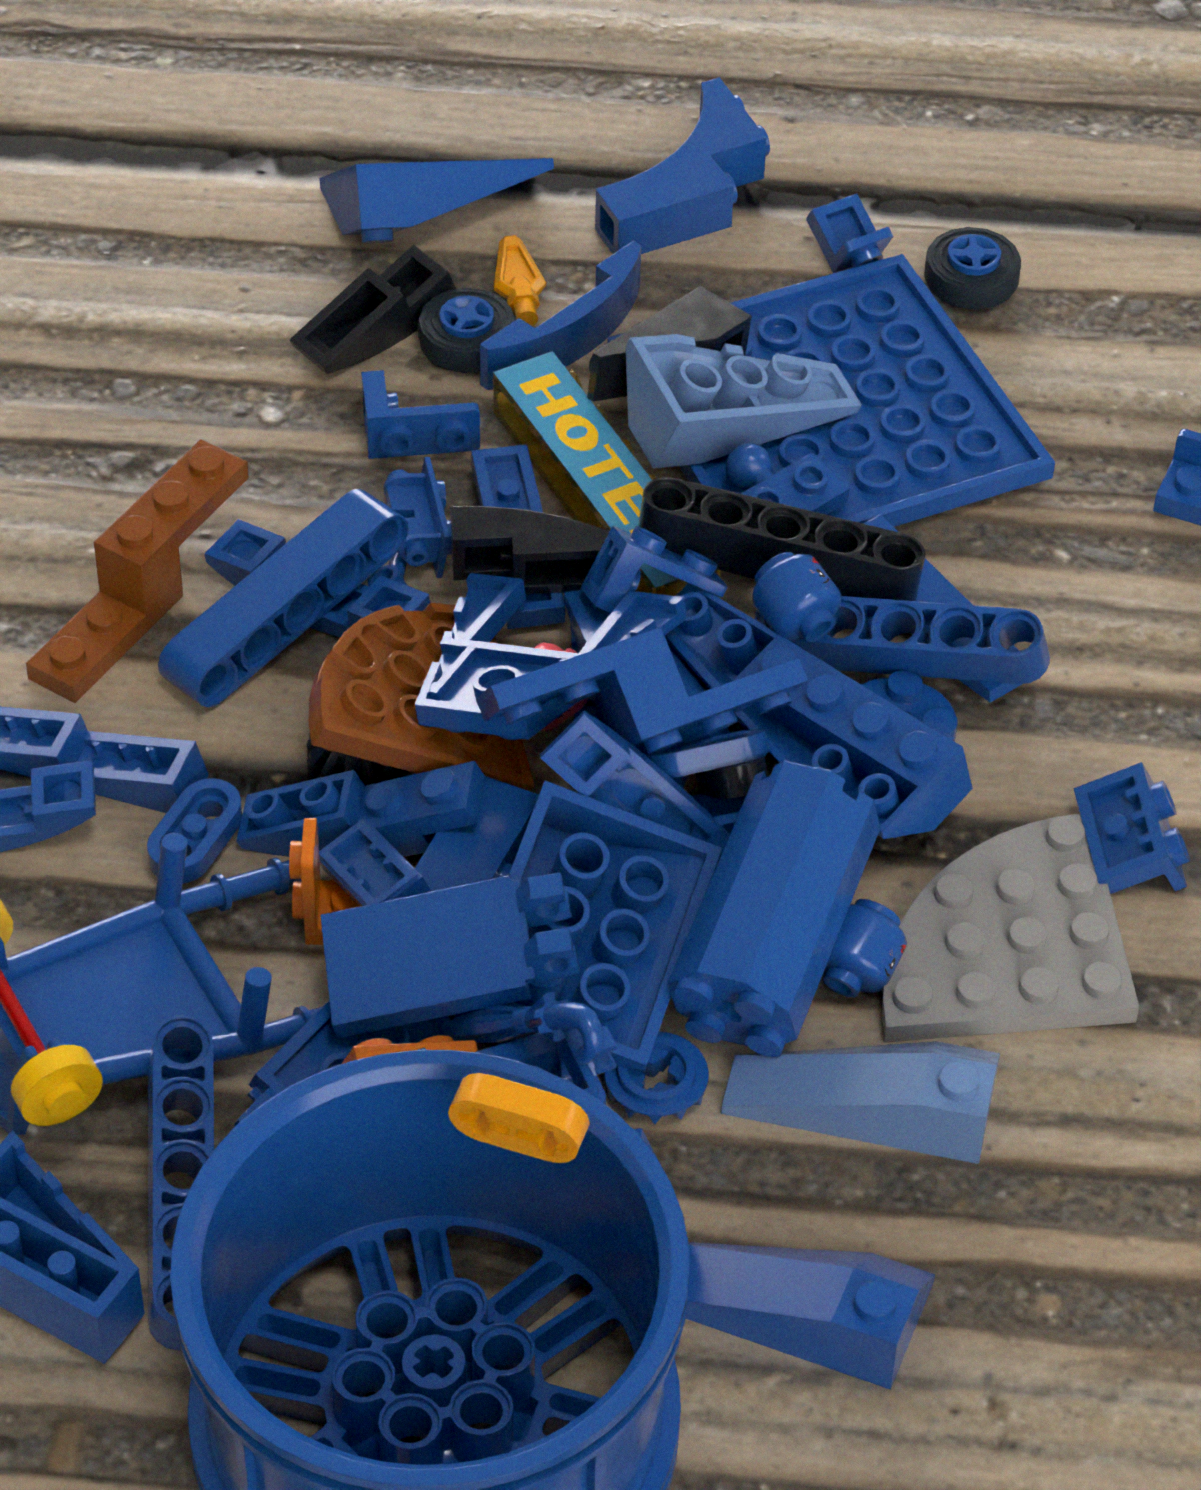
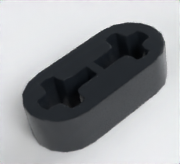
(730, 780)

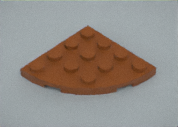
(369, 692)

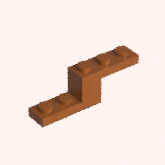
(137, 570)

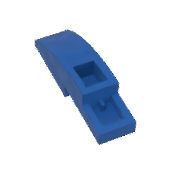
(401, 809)

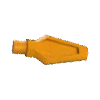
(518, 279)

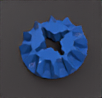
(685, 1081)

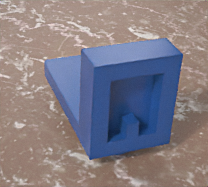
(415, 430)
(619, 564)

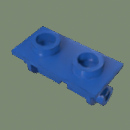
(423, 505)

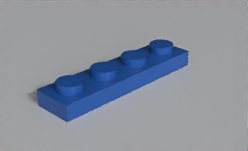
(507, 480)

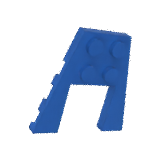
(474, 664)

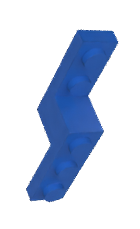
(642, 692)

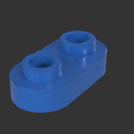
(204, 836)

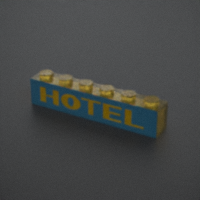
(576, 451)

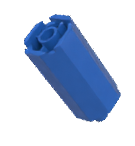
(774, 909)

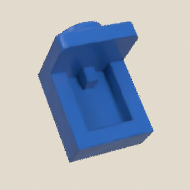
(847, 234)

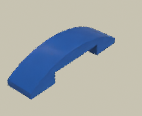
(576, 327)
(248, 546)
(618, 774)
(51, 805)

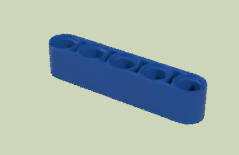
(282, 597)
(928, 649)
(174, 1149)

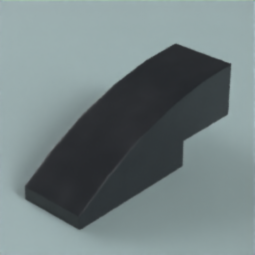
(372, 312)
(530, 545)

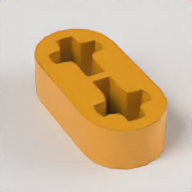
(519, 1118)

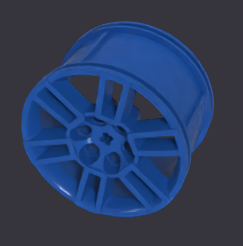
(374, 1161)

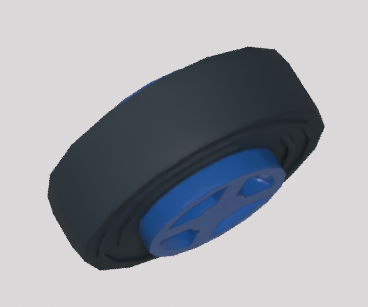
(972, 268)
(457, 324)

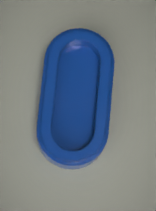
(712, 752)

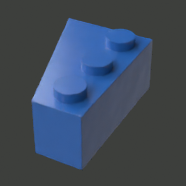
(60, 1262)

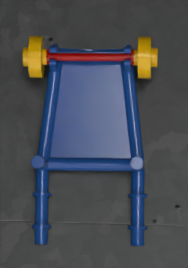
(91, 999)

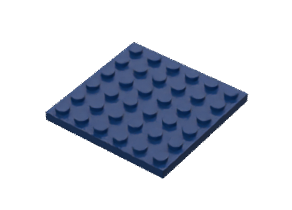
(930, 413)

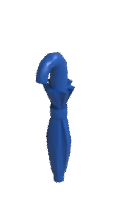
(545, 1017)

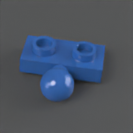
(802, 484)

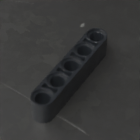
(749, 531)

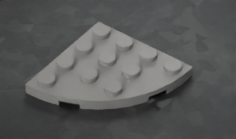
(1011, 942)

